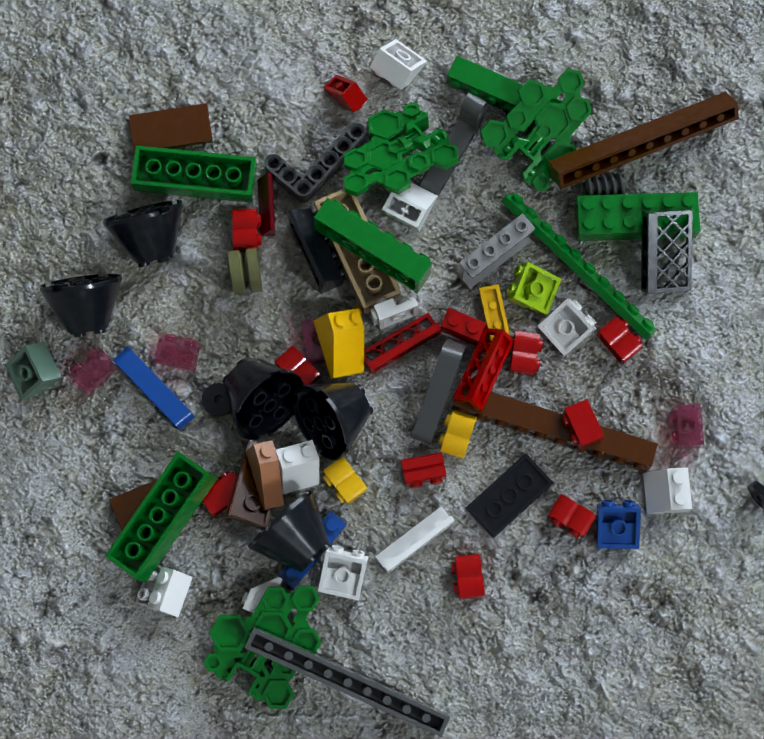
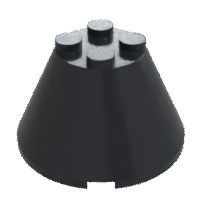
(147, 231)
(83, 302)
(260, 397)
(331, 415)
(294, 535)

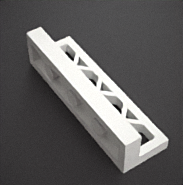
(414, 539)

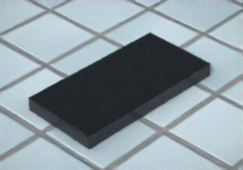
(509, 495)

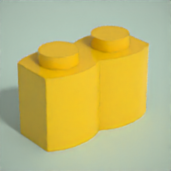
(457, 434)
(344, 480)

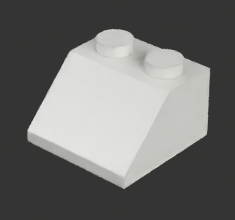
(397, 64)
(298, 466)
(667, 491)

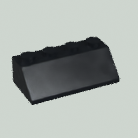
(315, 250)

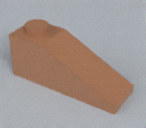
(266, 474)

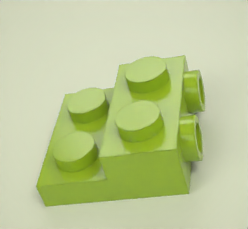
(533, 288)

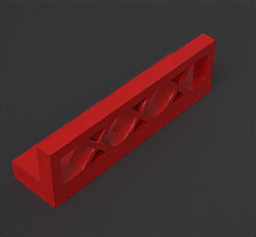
(402, 347)
(488, 368)

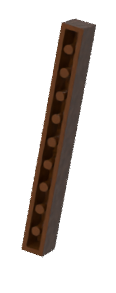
(643, 140)
(549, 425)

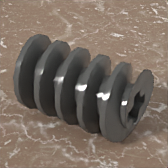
(605, 184)

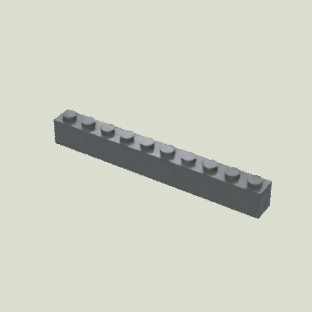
(347, 681)

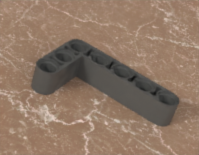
(470, 120)
(319, 167)
(438, 390)

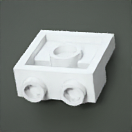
(388, 313)
(567, 326)
(343, 572)

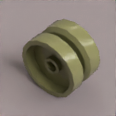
(244, 271)

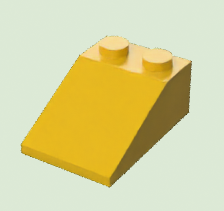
(342, 342)

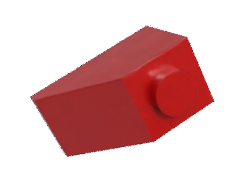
(346, 93)

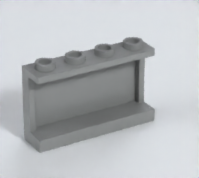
(495, 252)

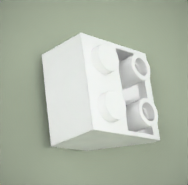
(410, 206)
(164, 591)

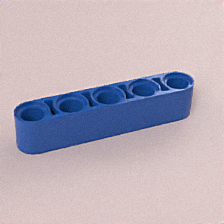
(153, 388)

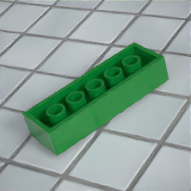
(194, 174)
(620, 214)
(372, 245)
(161, 517)

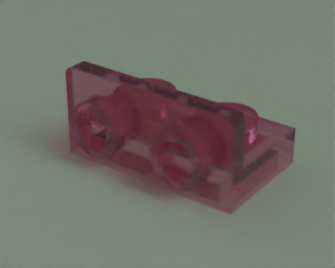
(178, 352)
(92, 370)

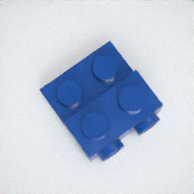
(618, 525)

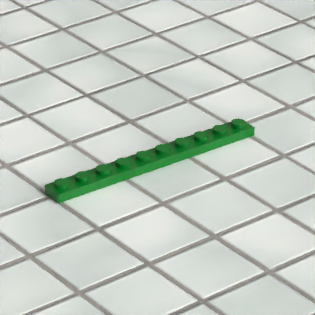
(583, 269)

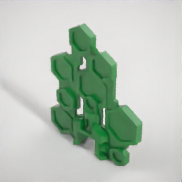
(551, 121)
(387, 156)
(271, 615)

